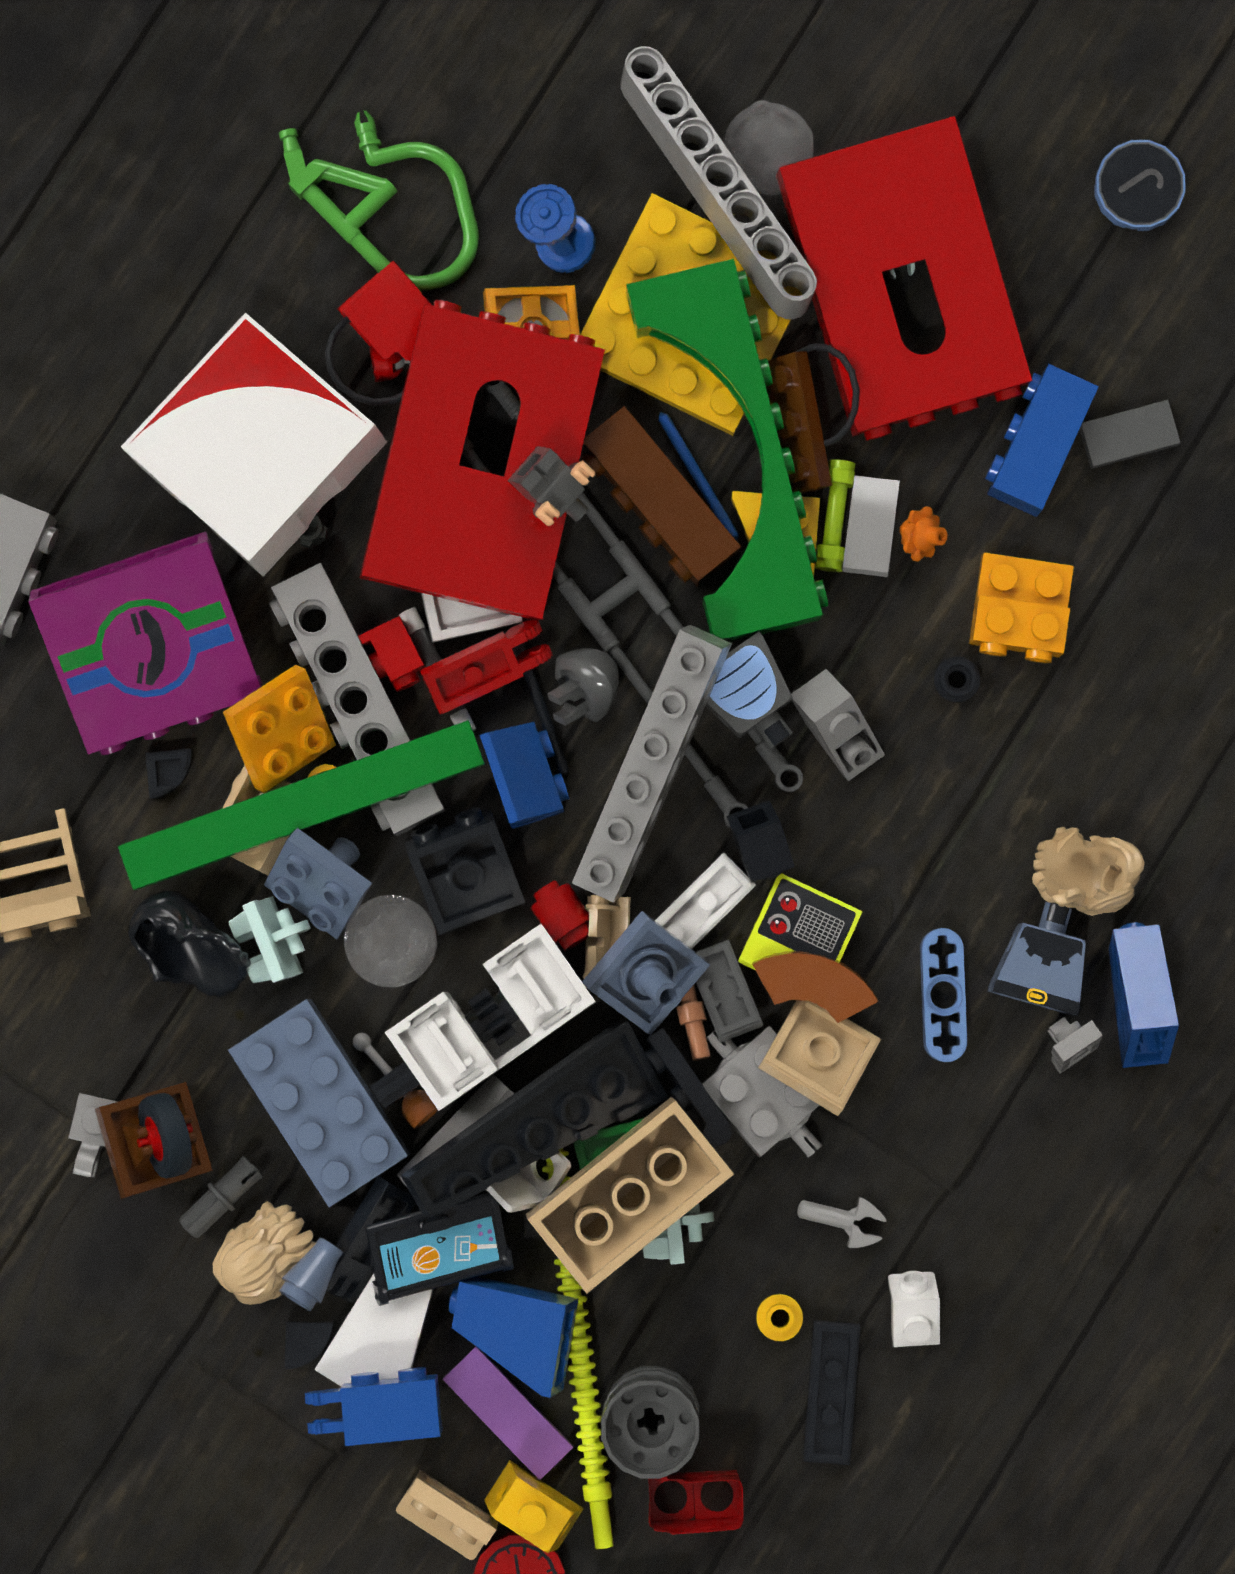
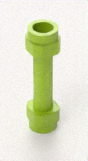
(830, 553)

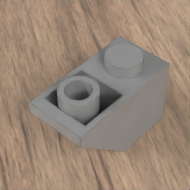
(837, 724)

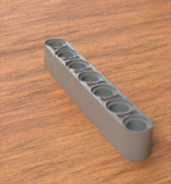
(717, 162)

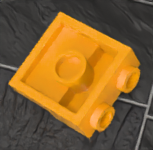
(1021, 607)

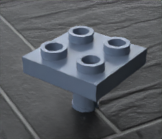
(319, 881)
(645, 973)

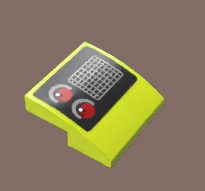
(800, 920)

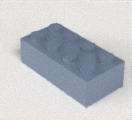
(319, 1102)

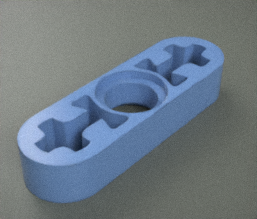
(955, 1029)

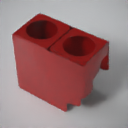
(387, 312)
(705, 1519)

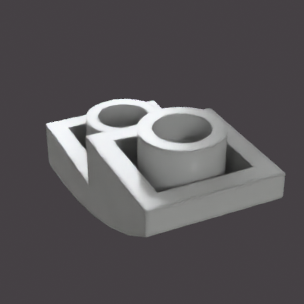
(870, 526)

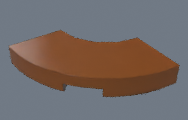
(815, 979)

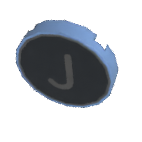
(1139, 185)

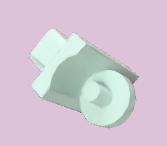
(276, 939)
(669, 1243)

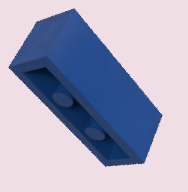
(1040, 439)

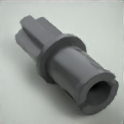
(220, 1197)

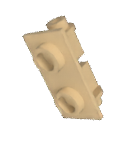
(606, 925)

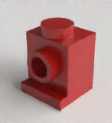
(394, 654)

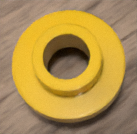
(773, 1303)

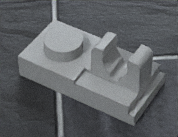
(1072, 1042)

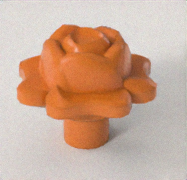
(922, 533)

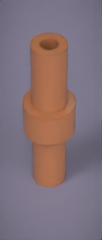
(692, 1015)

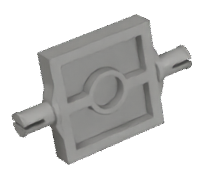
(756, 1102)

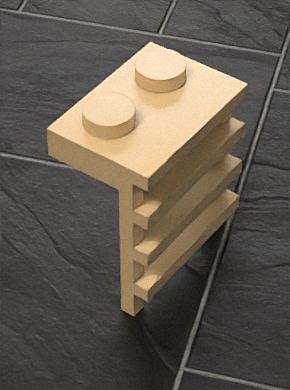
(51, 906)

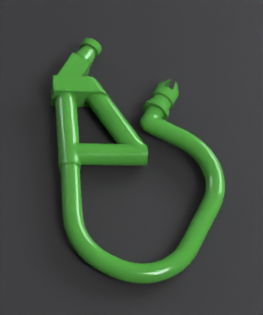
(306, 178)

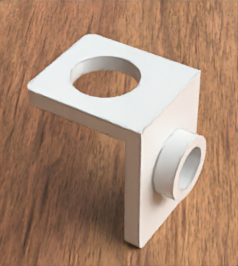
(527, 1187)

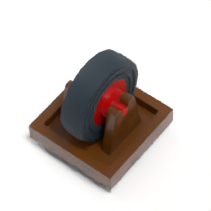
(153, 1140)

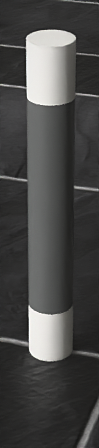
(429, 655)

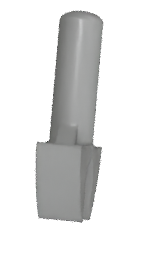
(843, 1219)

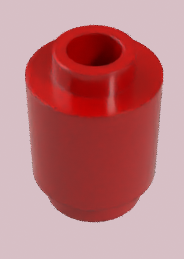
(561, 914)

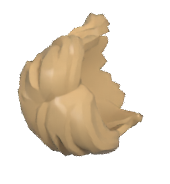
(1087, 874)
(261, 1253)

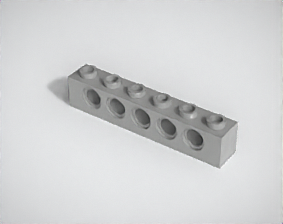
(315, 591)
(651, 762)

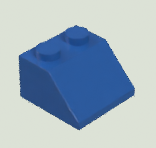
(523, 773)

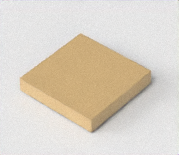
(819, 1055)

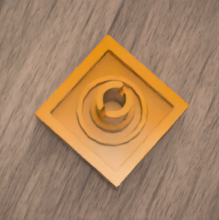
(279, 728)

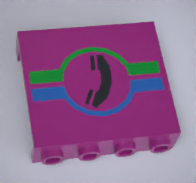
(145, 644)

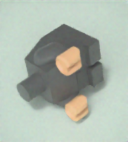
(552, 485)

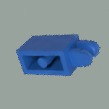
(382, 1408)

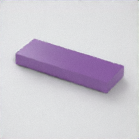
(508, 1412)

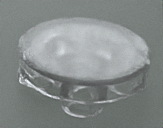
(767, 139)
(390, 941)

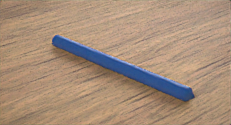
(696, 473)

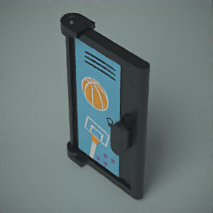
(441, 1252)

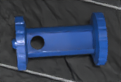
(551, 222)

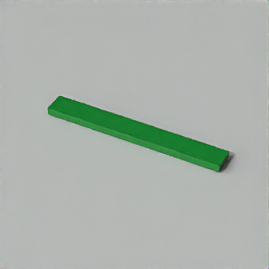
(301, 805)

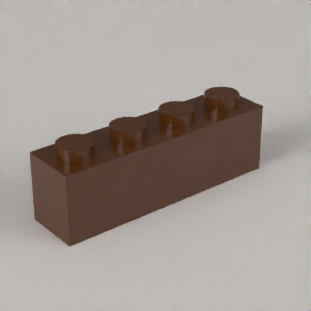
(659, 497)

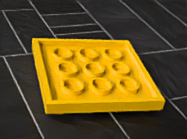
(661, 244)

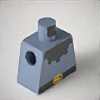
(1043, 964)

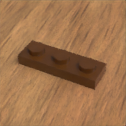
(801, 421)

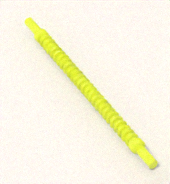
(597, 1490)

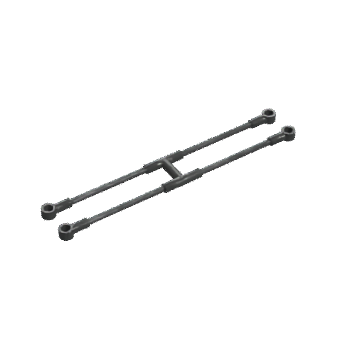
(636, 580)

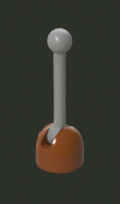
(416, 1105)

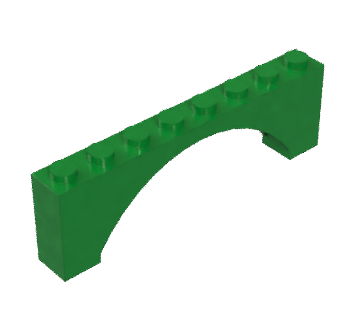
(708, 319)

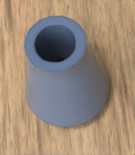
(311, 1275)

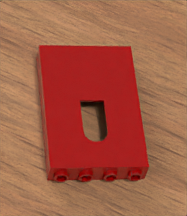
(886, 209)
(460, 527)

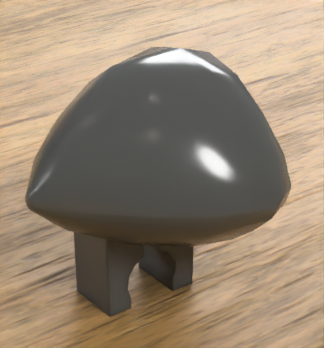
(586, 685)

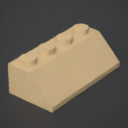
(629, 1194)

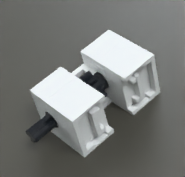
(458, 1051)

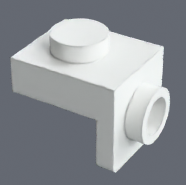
(914, 1309)

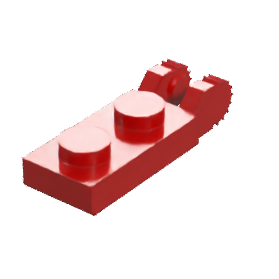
(483, 667)

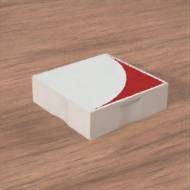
(254, 443)

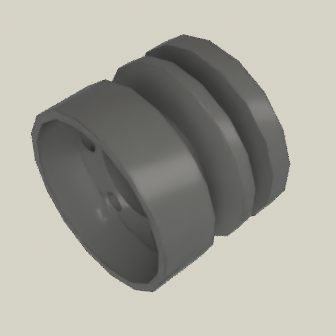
(643, 1448)

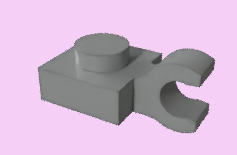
(87, 1129)

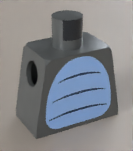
(751, 692)

